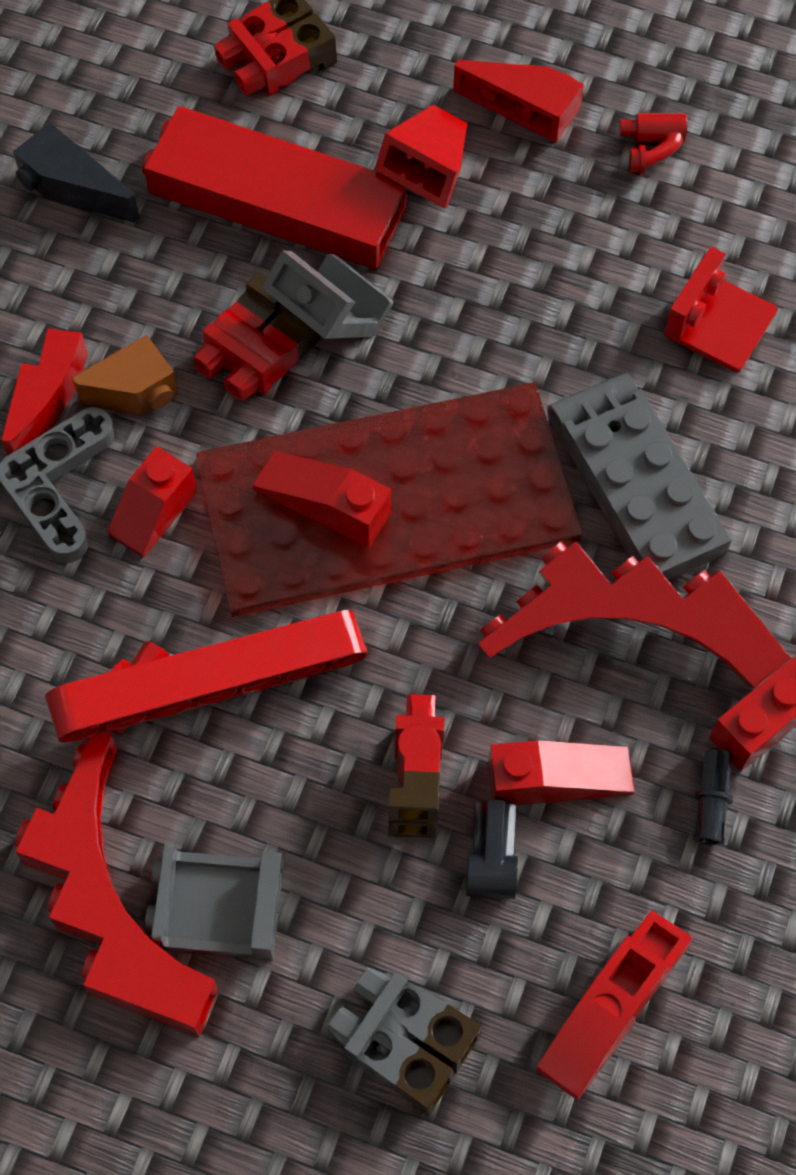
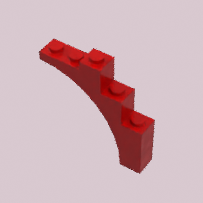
(708, 614)
(128, 965)

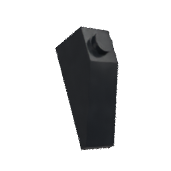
(71, 176)

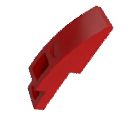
(613, 1004)

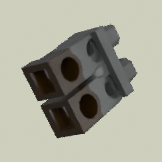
(394, 1025)

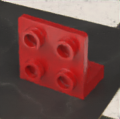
(718, 316)

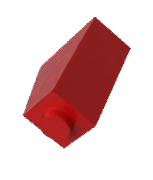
(425, 154)

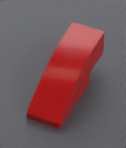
(44, 389)

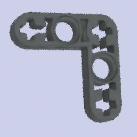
(39, 483)

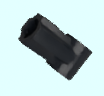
(492, 862)

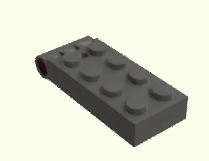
(639, 476)

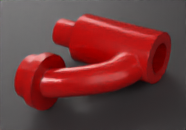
(653, 127)

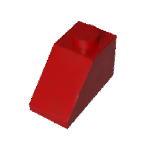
(152, 501)

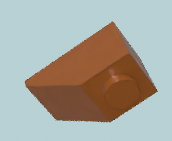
(128, 380)

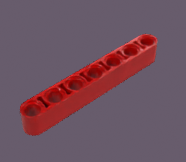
(204, 676)

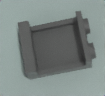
(330, 300)
(216, 903)

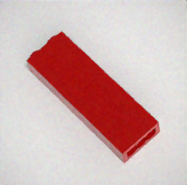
(275, 187)

